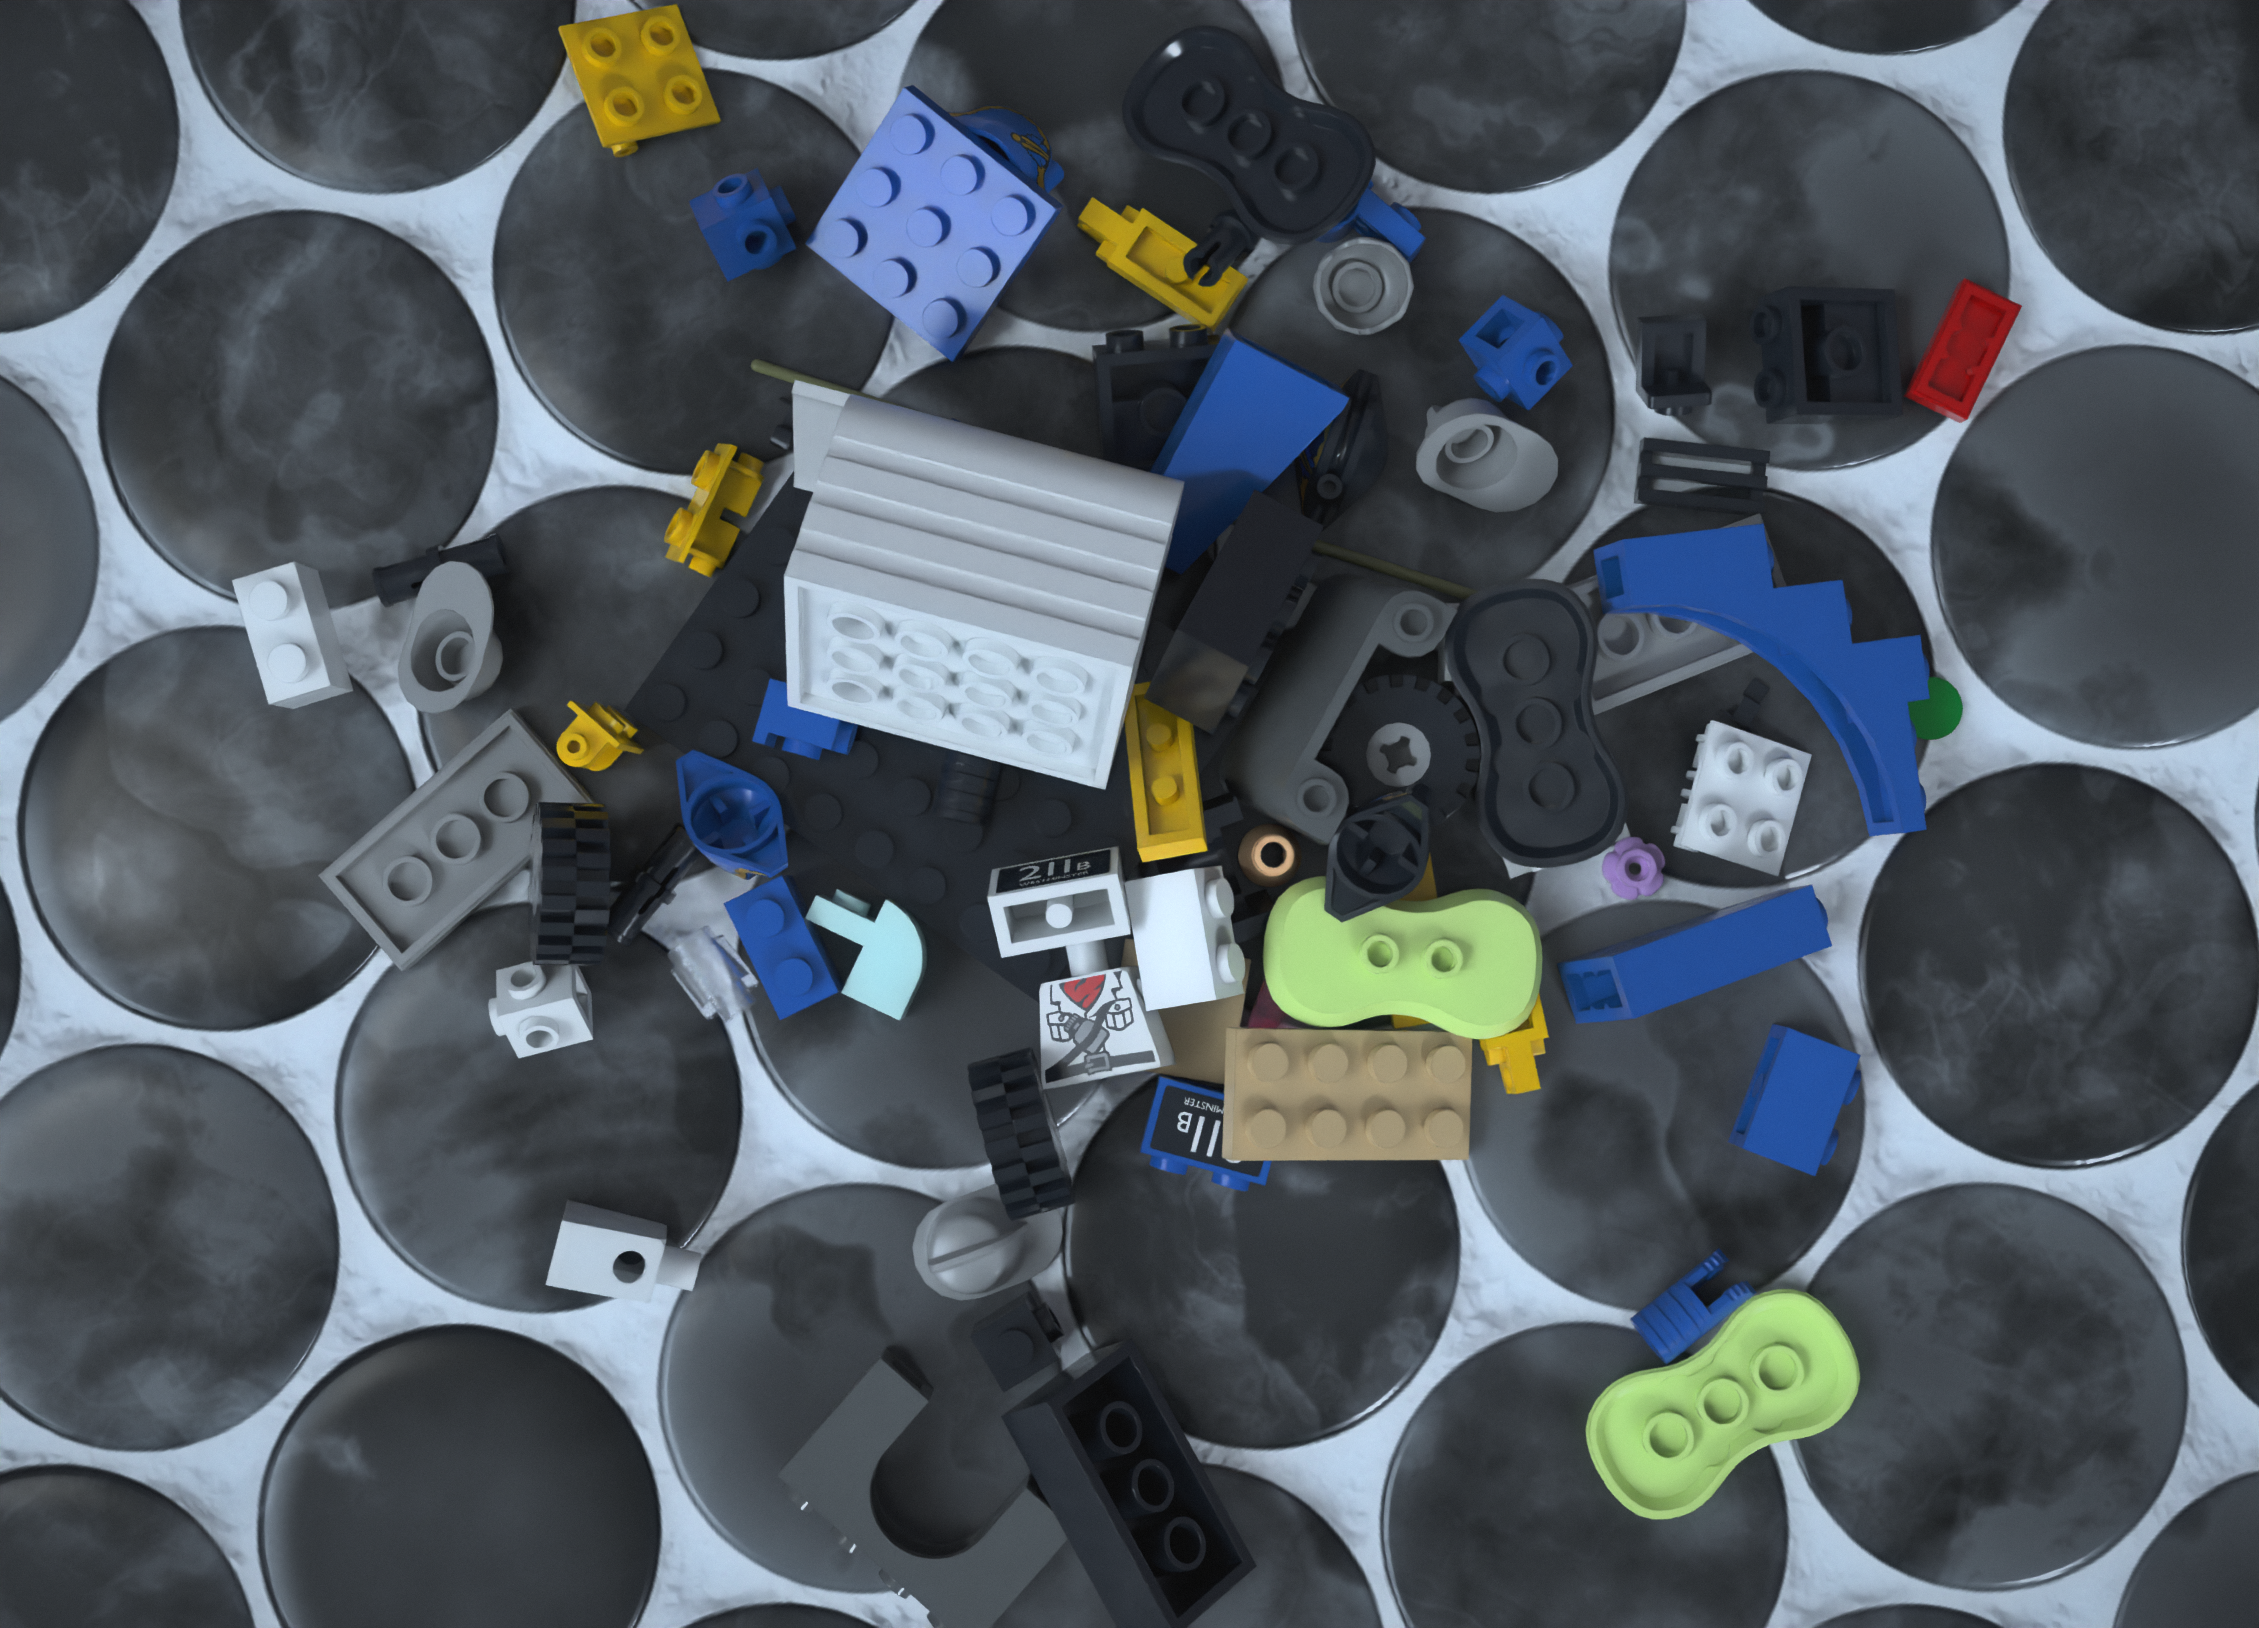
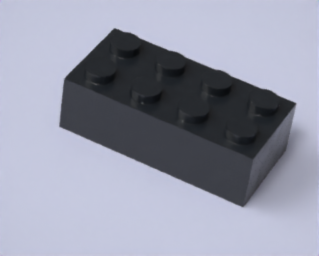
(1129, 1490)

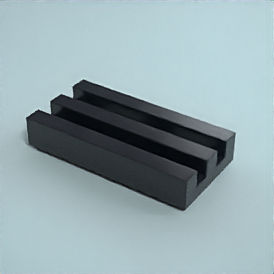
(1755, 481)

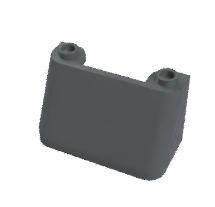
(1306, 690)

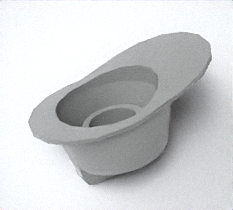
(1485, 457)
(450, 640)
(976, 1250)

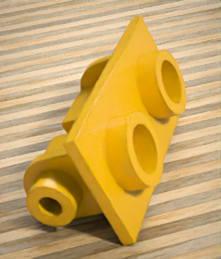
(719, 485)
(596, 737)

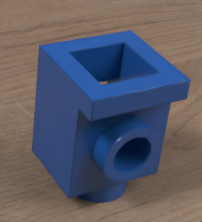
(803, 730)

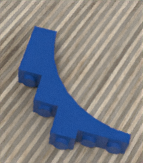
(1804, 631)

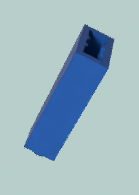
(1238, 436)
(1694, 956)

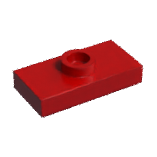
(1962, 350)

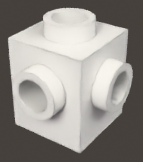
(541, 1007)

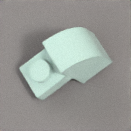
(891, 955)

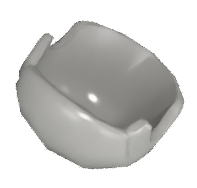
(1363, 285)

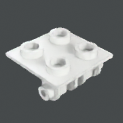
(1741, 798)

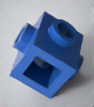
(745, 223)
(1527, 356)

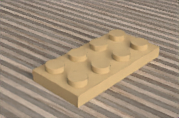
(1346, 1094)

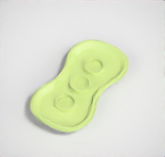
(1449, 960)
(1681, 1428)

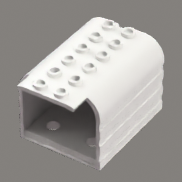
(969, 584)

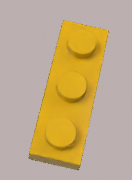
(1163, 780)

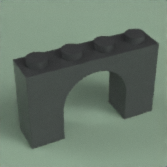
(958, 1580)

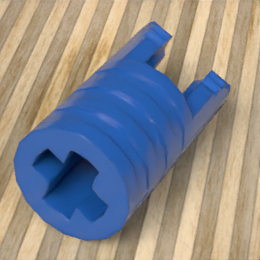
(1678, 1315)

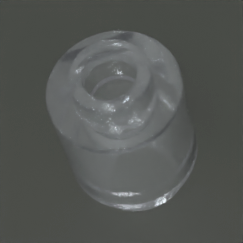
(713, 975)

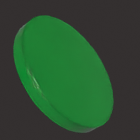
(1939, 714)

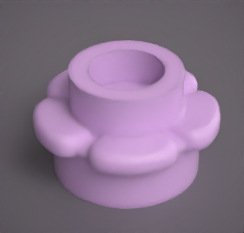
(1616, 868)

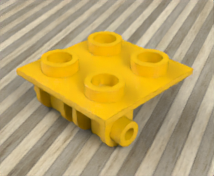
(639, 76)

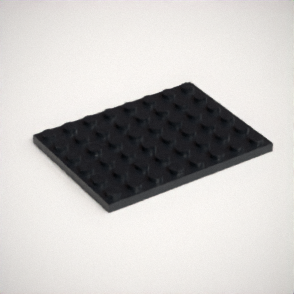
(878, 799)

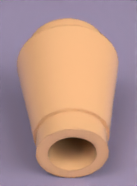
(1250, 855)

